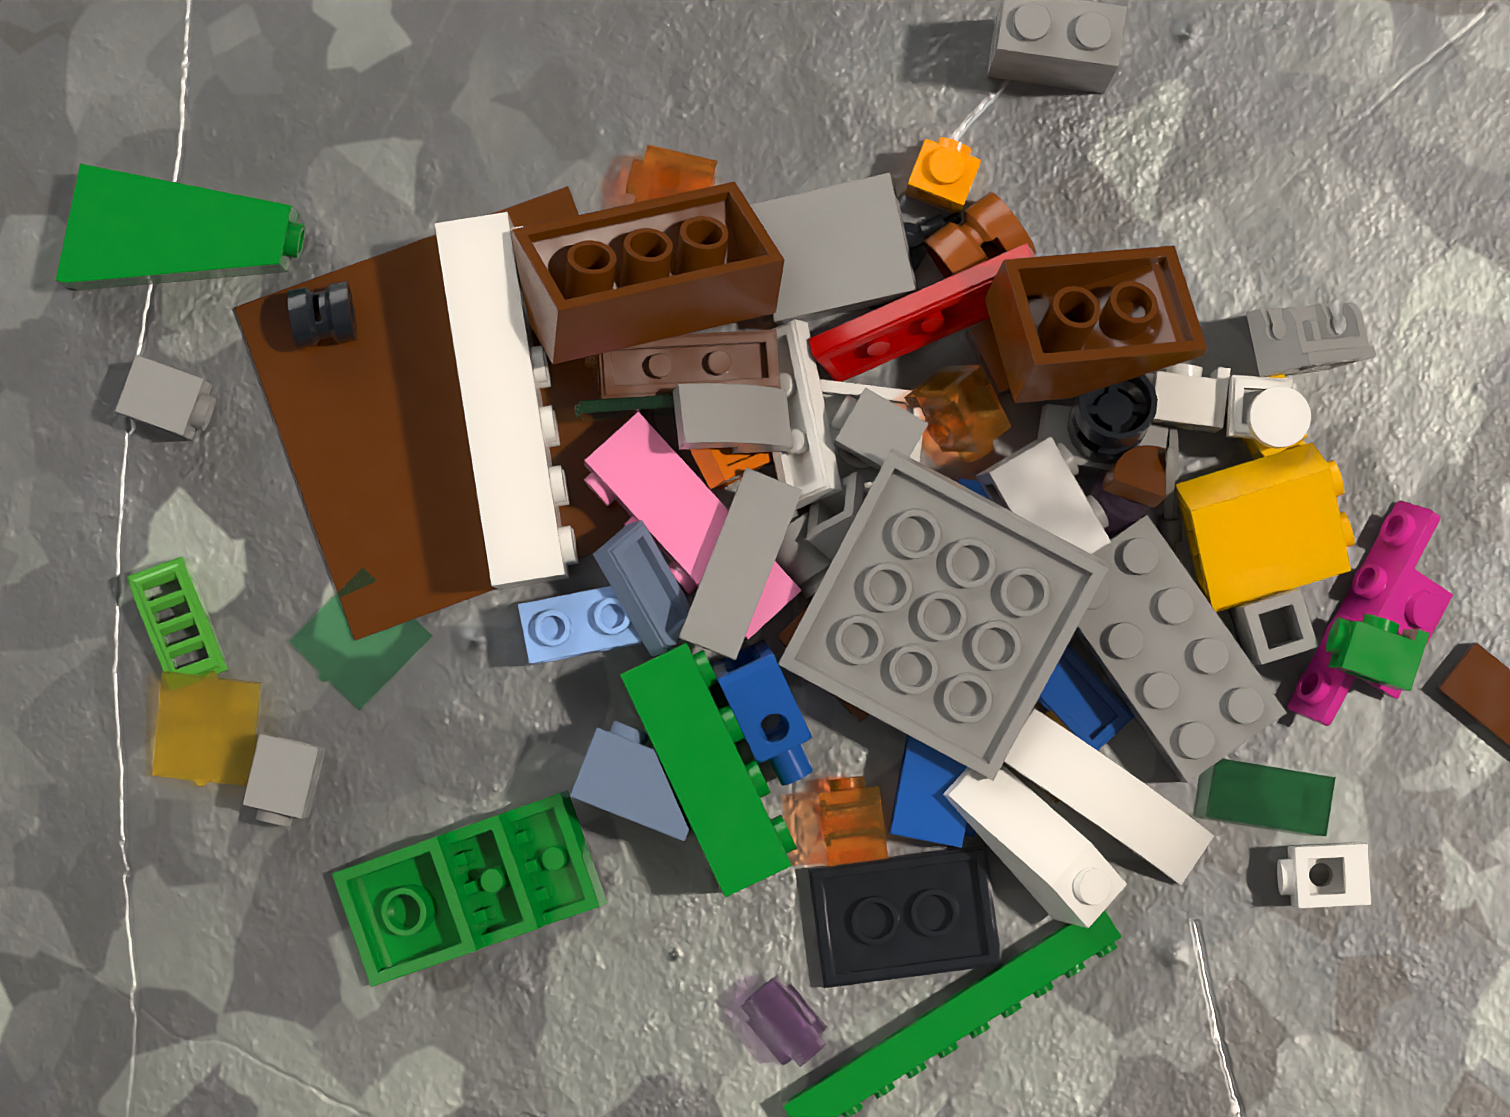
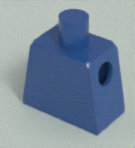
(755, 690)

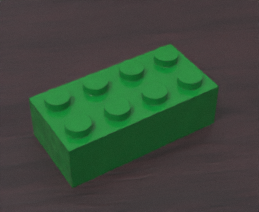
(707, 770)

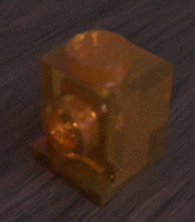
(961, 410)

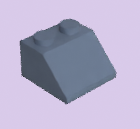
(630, 781)

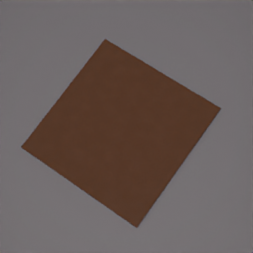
(386, 437)

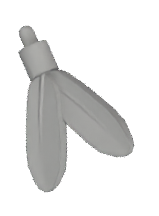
(1170, 522)

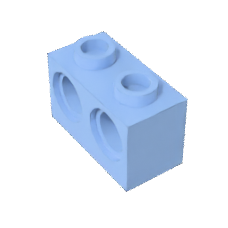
(576, 625)

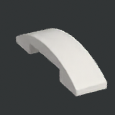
(1108, 796)

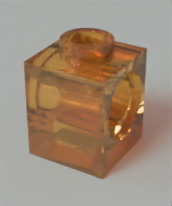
(852, 822)

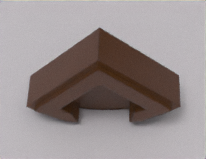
(1139, 475)

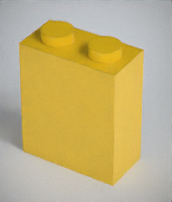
(1265, 526)

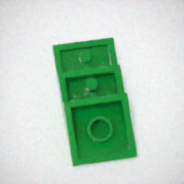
(469, 888)

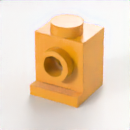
(943, 174)

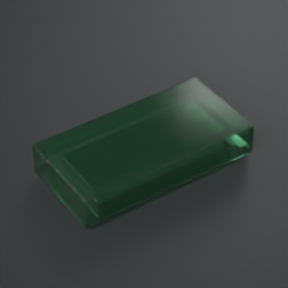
(1270, 797)

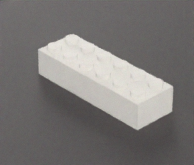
(504, 405)

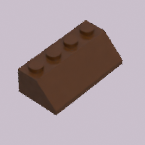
(646, 271)

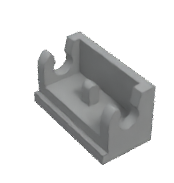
(1305, 340)

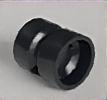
(1122, 409)

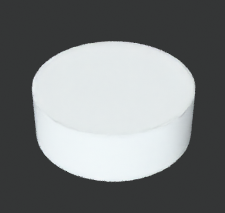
(1279, 417)

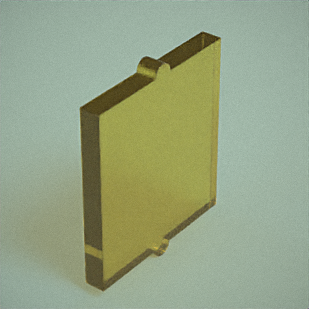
(206, 728)

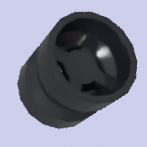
(336, 314)

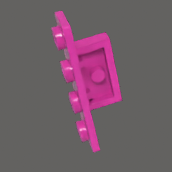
(1384, 588)

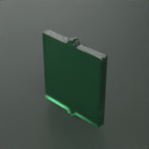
(625, 407)
(360, 665)

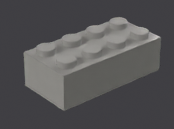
(1172, 655)

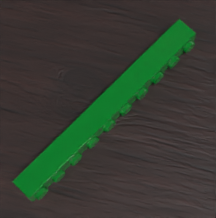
(953, 1019)

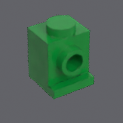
(1376, 651)

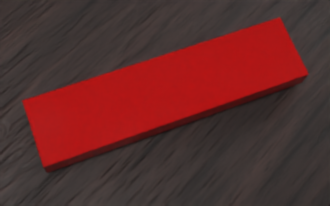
(909, 321)

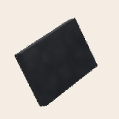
(905, 916)

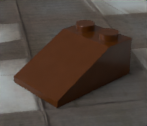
(1091, 320)

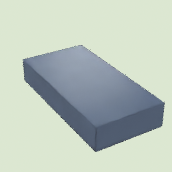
(644, 586)

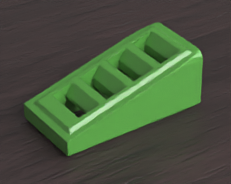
(180, 569)

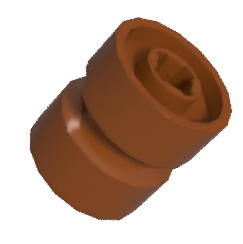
(987, 221)

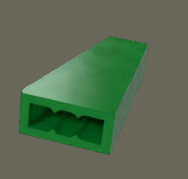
(162, 231)

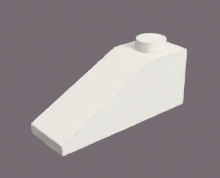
(1037, 846)

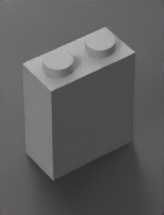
(1057, 43)
(839, 248)

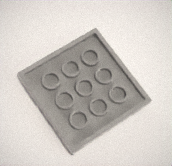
(943, 614)

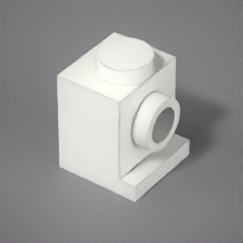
(1189, 398)
(1347, 879)

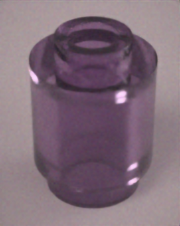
(784, 1022)

